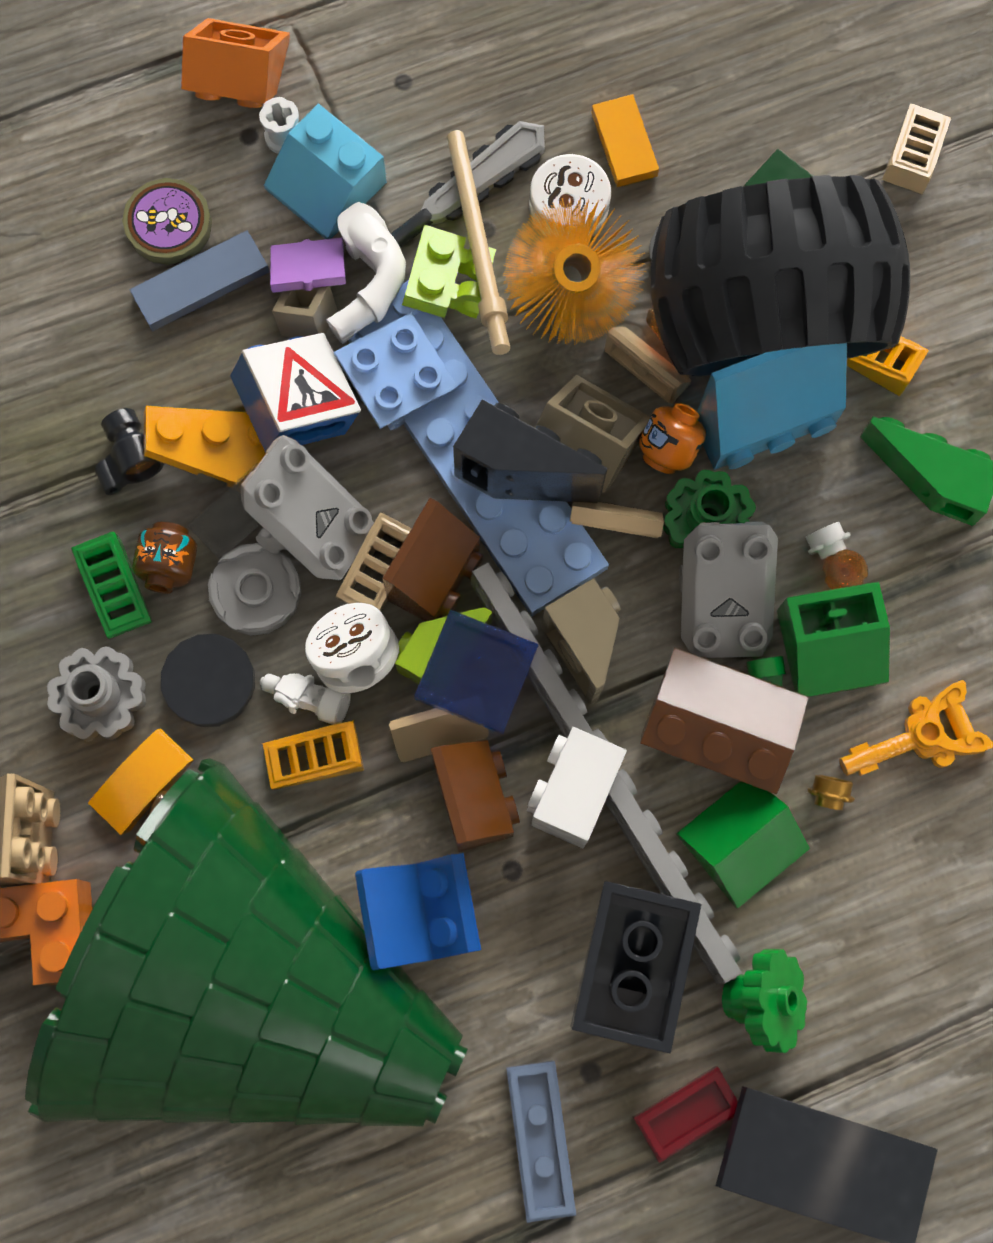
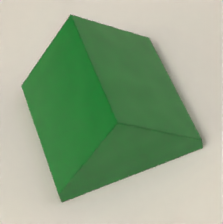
(744, 841)

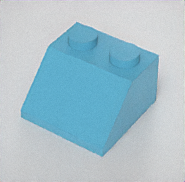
(324, 171)

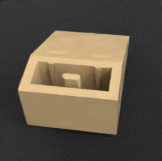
(26, 828)

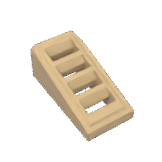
(906, 173)
(372, 542)

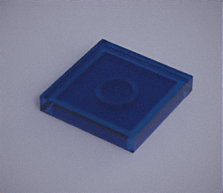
(476, 671)

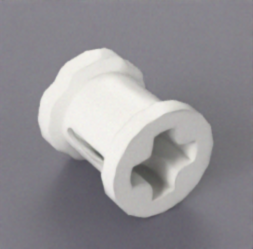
(278, 119)

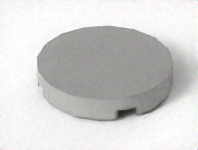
(254, 589)

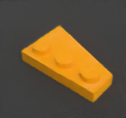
(202, 441)

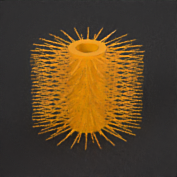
(573, 252)

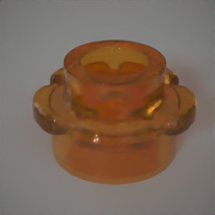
(845, 559)

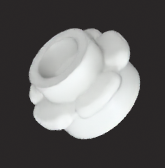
(827, 540)

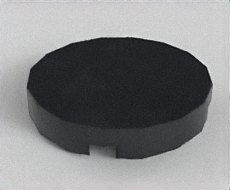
(207, 680)

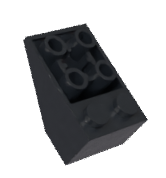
(522, 461)

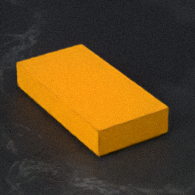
(625, 140)

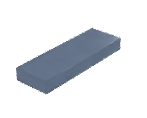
(199, 280)
(541, 1141)

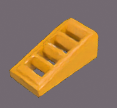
(886, 376)
(327, 734)

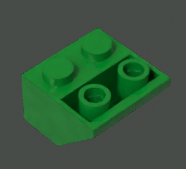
(836, 639)

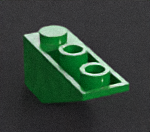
(939, 474)

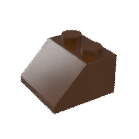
(432, 564)
(474, 794)

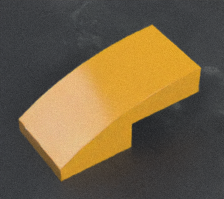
(139, 781)

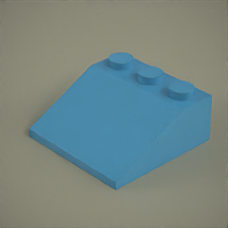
(772, 402)

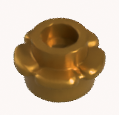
(831, 792)

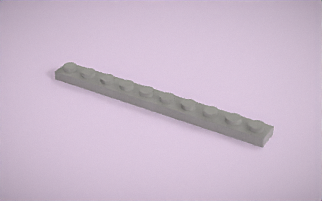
(638, 826)

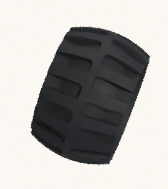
(779, 272)

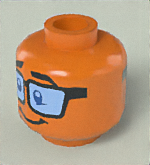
(672, 438)

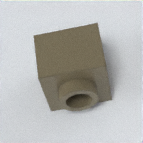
(304, 311)

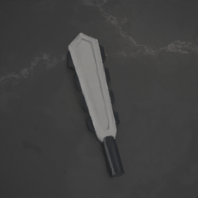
(492, 166)

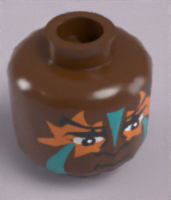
(164, 557)

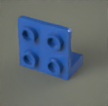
(417, 912)

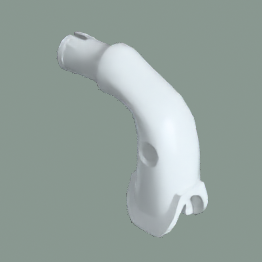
(371, 241)

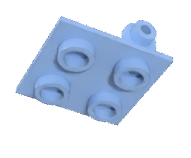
(395, 371)

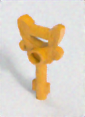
(924, 735)

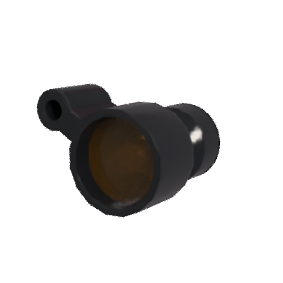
(127, 460)

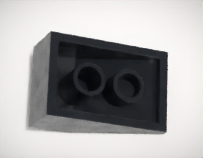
(636, 967)

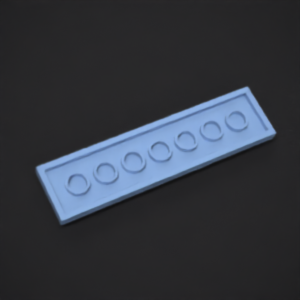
(526, 538)

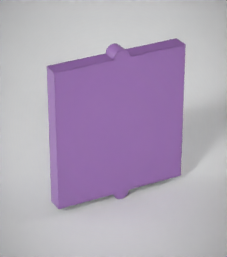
(307, 265)

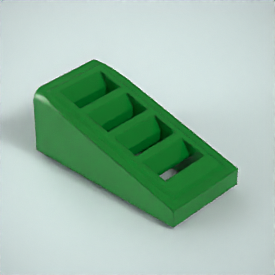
(97, 549)

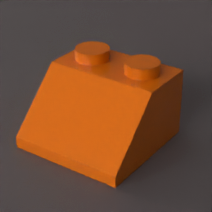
(233, 62)

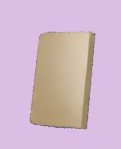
(645, 364)
(429, 729)

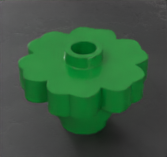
(710, 494)
(768, 1000)

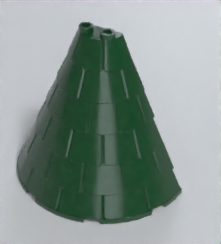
(233, 988)

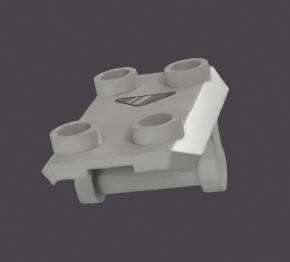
(304, 510)
(728, 589)

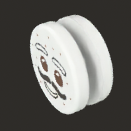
(569, 178)
(352, 648)

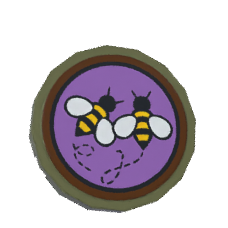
(167, 221)

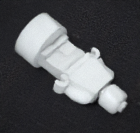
(301, 692)

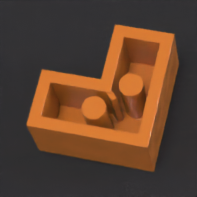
(48, 916)

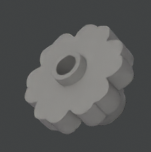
(111, 708)

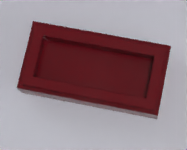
(687, 1114)

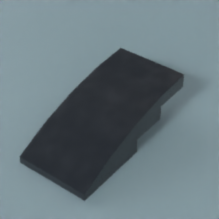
(826, 1167)

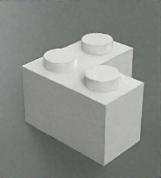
(577, 786)

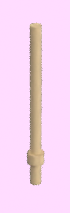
(492, 307)

